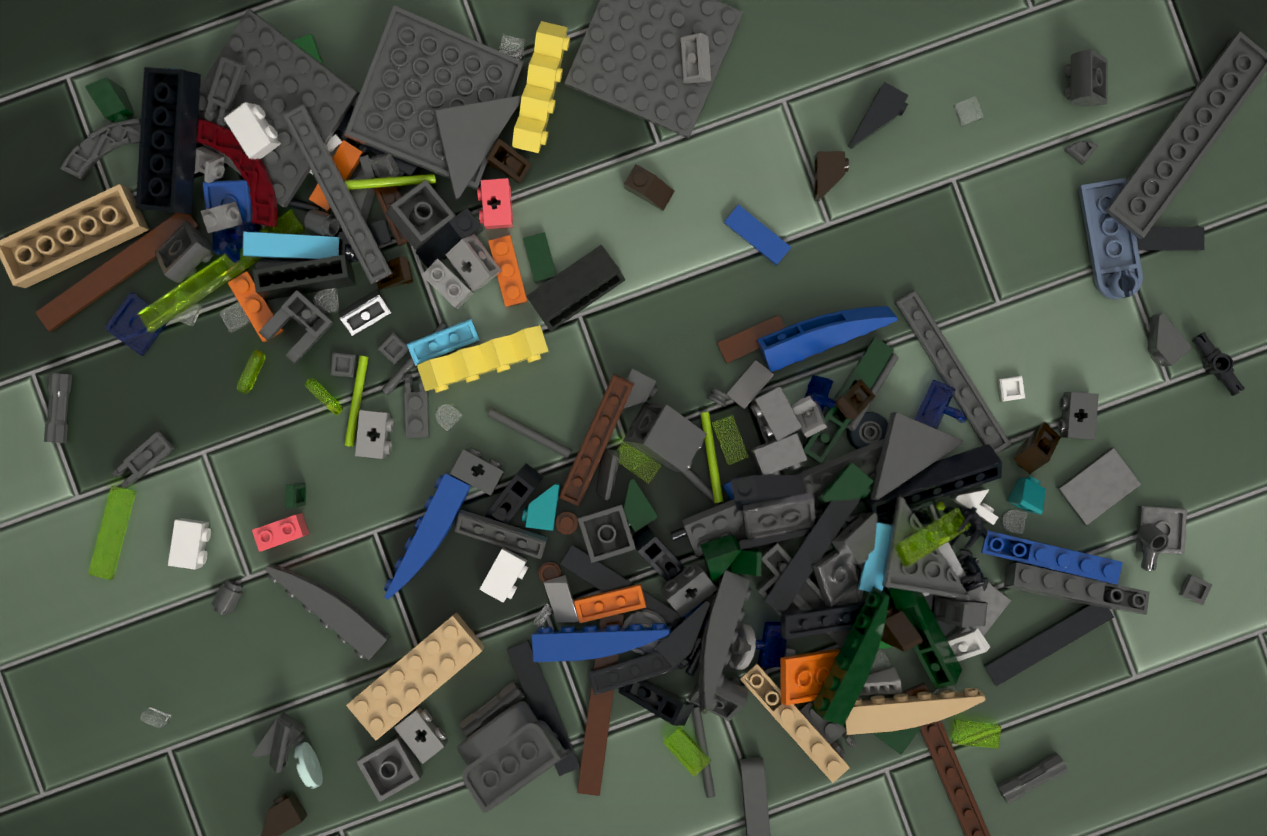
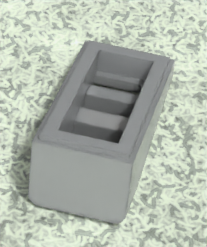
(882, 683)

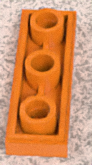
(346, 160)

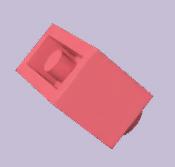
(501, 191)
(280, 532)

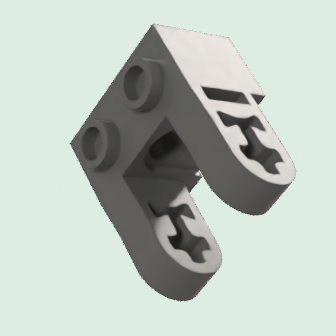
(307, 316)

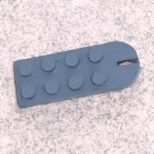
(1110, 245)

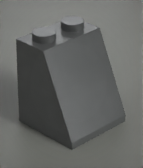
(665, 436)

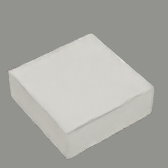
(1011, 388)

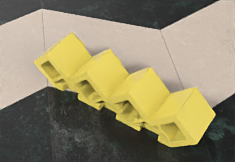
(539, 91)
(480, 359)

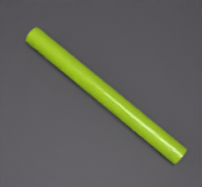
(389, 181)
(356, 401)
(711, 456)

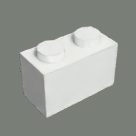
(253, 130)
(189, 543)
(504, 574)

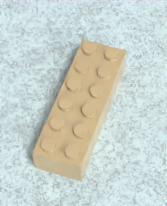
(71, 236)
(415, 676)

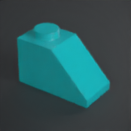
(1028, 495)
(542, 510)

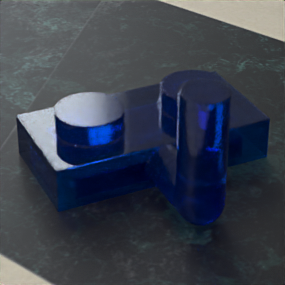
(231, 240)
(819, 390)
(936, 405)
(771, 646)

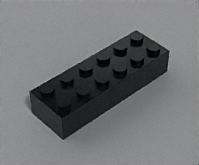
(168, 140)

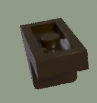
(508, 161)
(401, 274)
(855, 400)

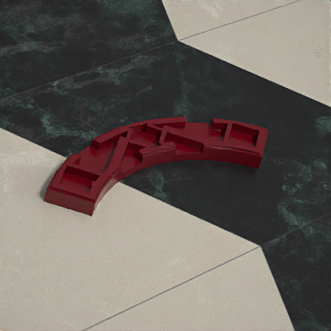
(253, 170)

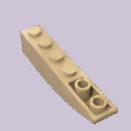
(907, 712)
(795, 723)

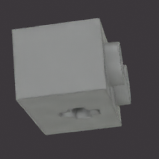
(473, 262)
(447, 284)
(366, 444)
(424, 746)

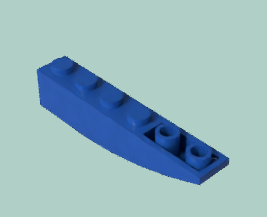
(820, 334)
(431, 530)
(1052, 557)
(591, 642)

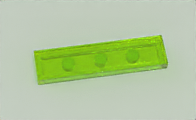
(112, 532)
(930, 537)

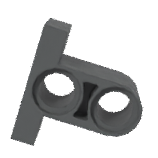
(960, 612)

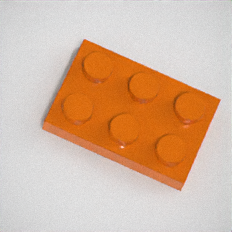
(805, 675)

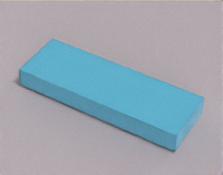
(443, 341)
(874, 566)

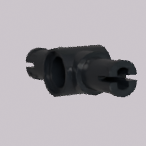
(1226, 370)

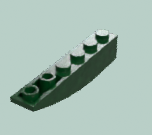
(867, 369)
(935, 650)
(853, 661)

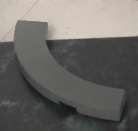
(99, 144)

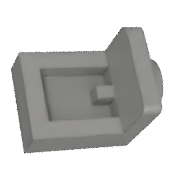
(210, 164)
(221, 217)
(809, 416)

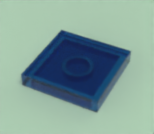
(128, 326)

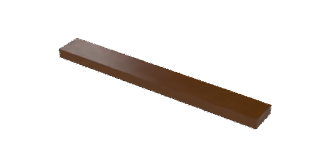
(110, 273)
(597, 725)
(951, 774)

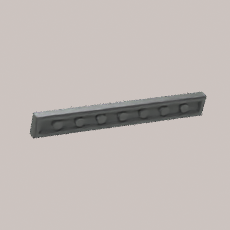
(337, 193)
(952, 371)

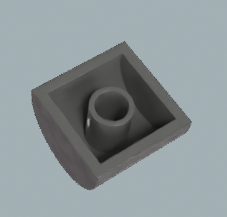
(1088, 79)
(183, 253)
(606, 533)
(730, 700)

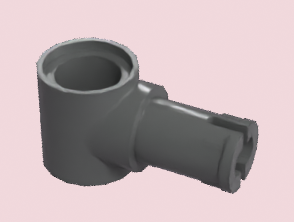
(1153, 544)

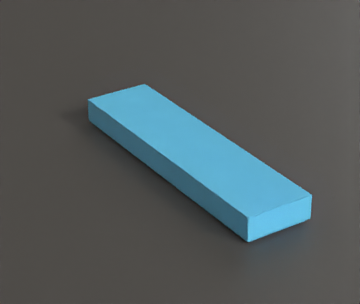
(289, 246)

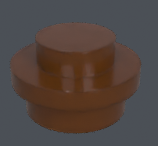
(567, 522)
(549, 571)

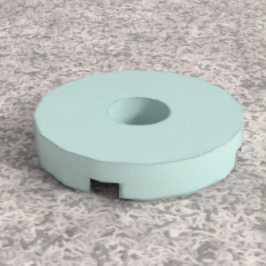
(309, 765)

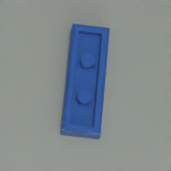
(757, 235)

